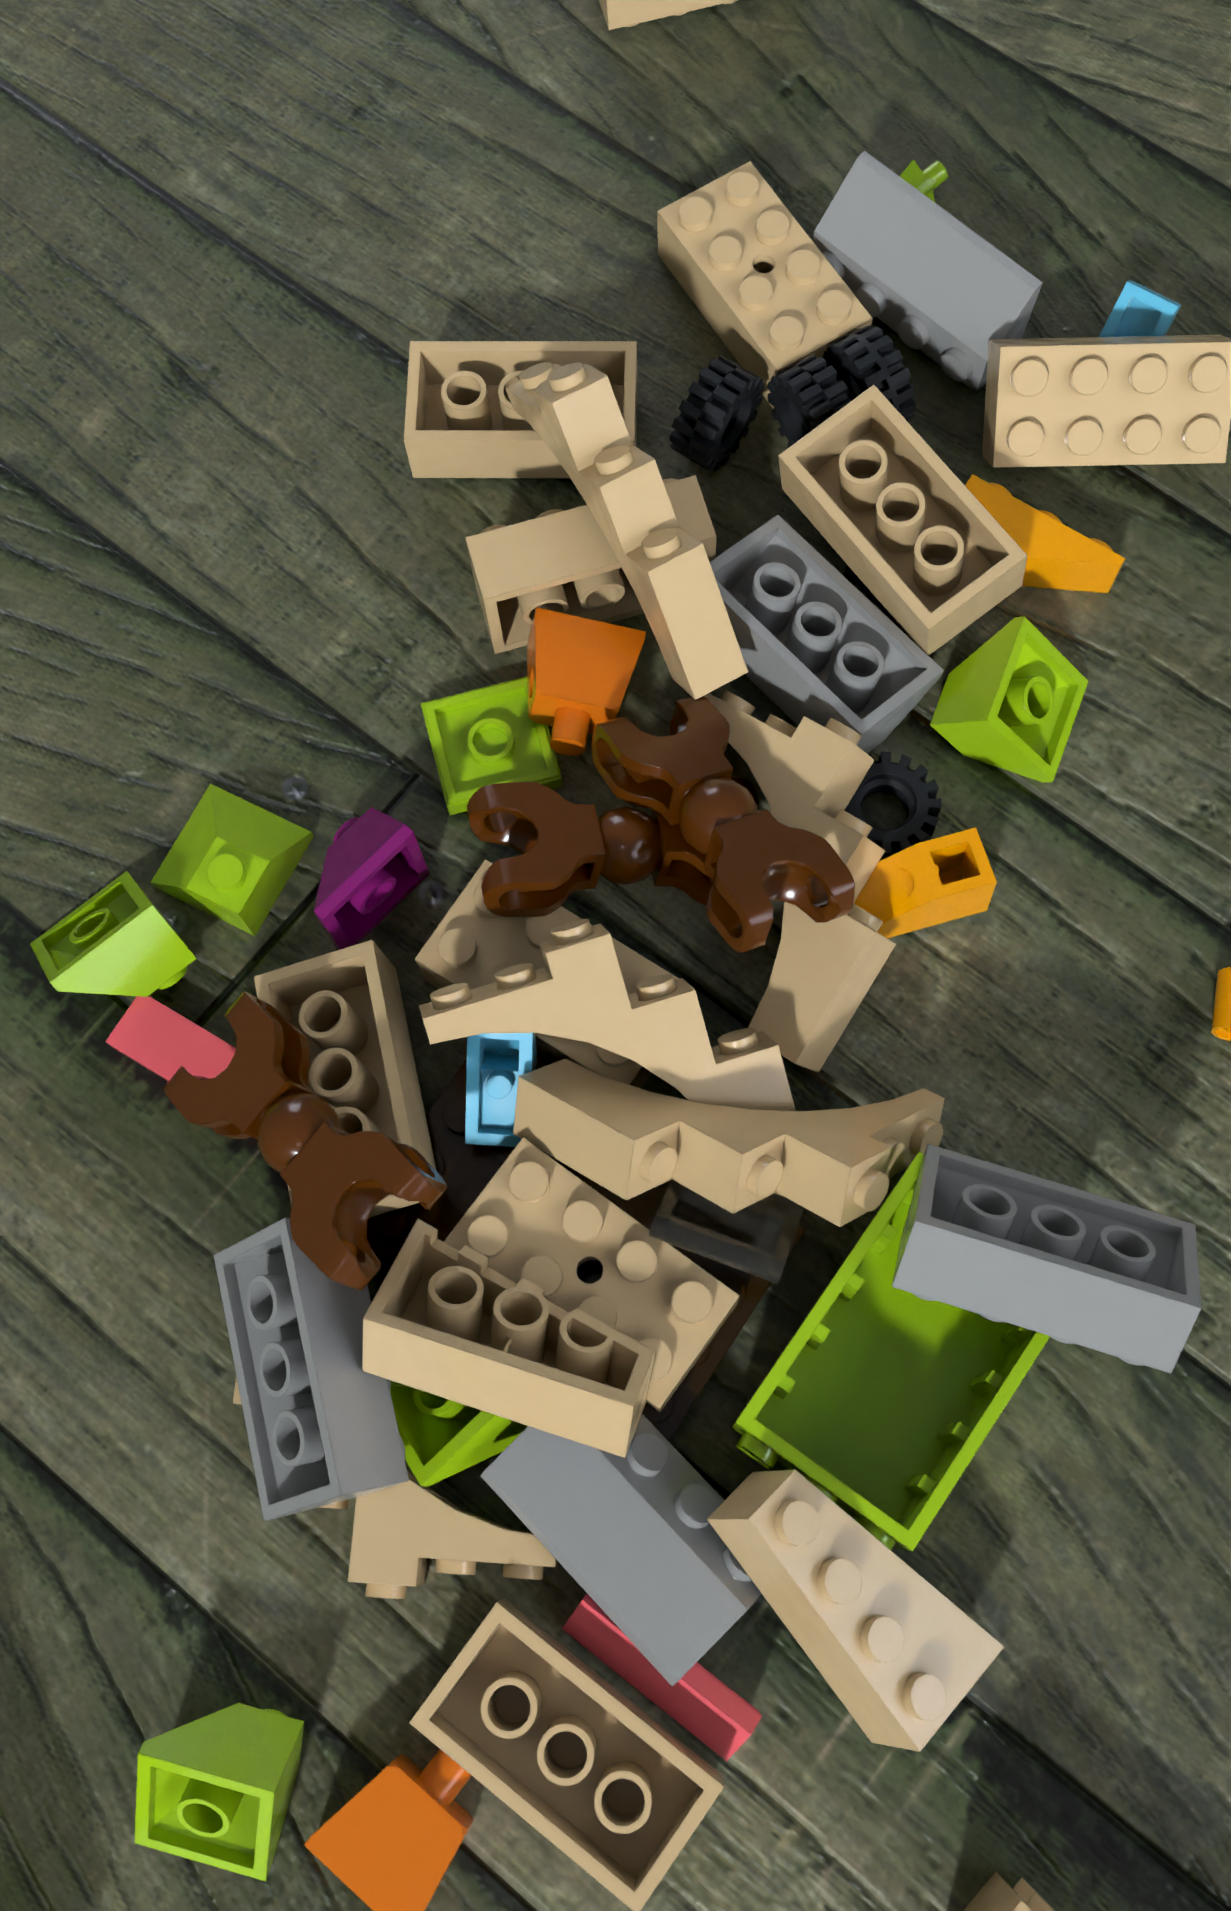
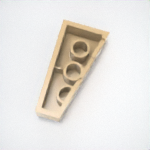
(503, 1347)
(856, 1609)

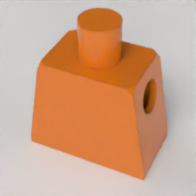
(577, 674)
(397, 1834)

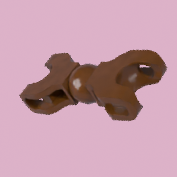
(570, 847)
(745, 850)
(331, 1172)

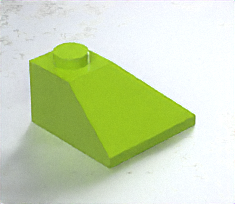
(1012, 703)
(232, 859)
(113, 945)
(446, 1435)
(219, 1788)

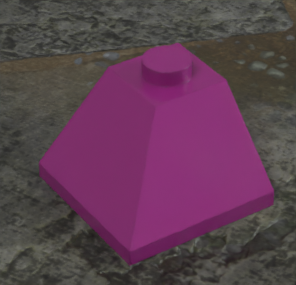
(367, 876)

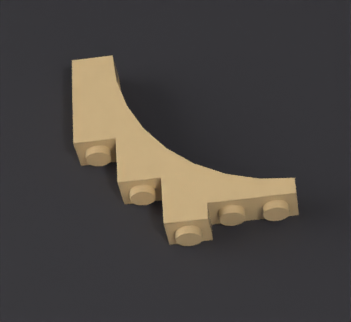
(624, 490)
(832, 964)
(586, 1000)
(730, 1155)
(412, 1522)

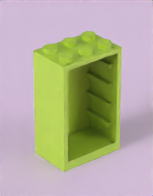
(885, 1389)

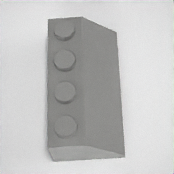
(924, 271)
(817, 638)
(1050, 1259)
(297, 1350)
(631, 1538)

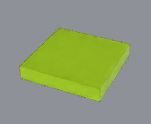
(488, 740)

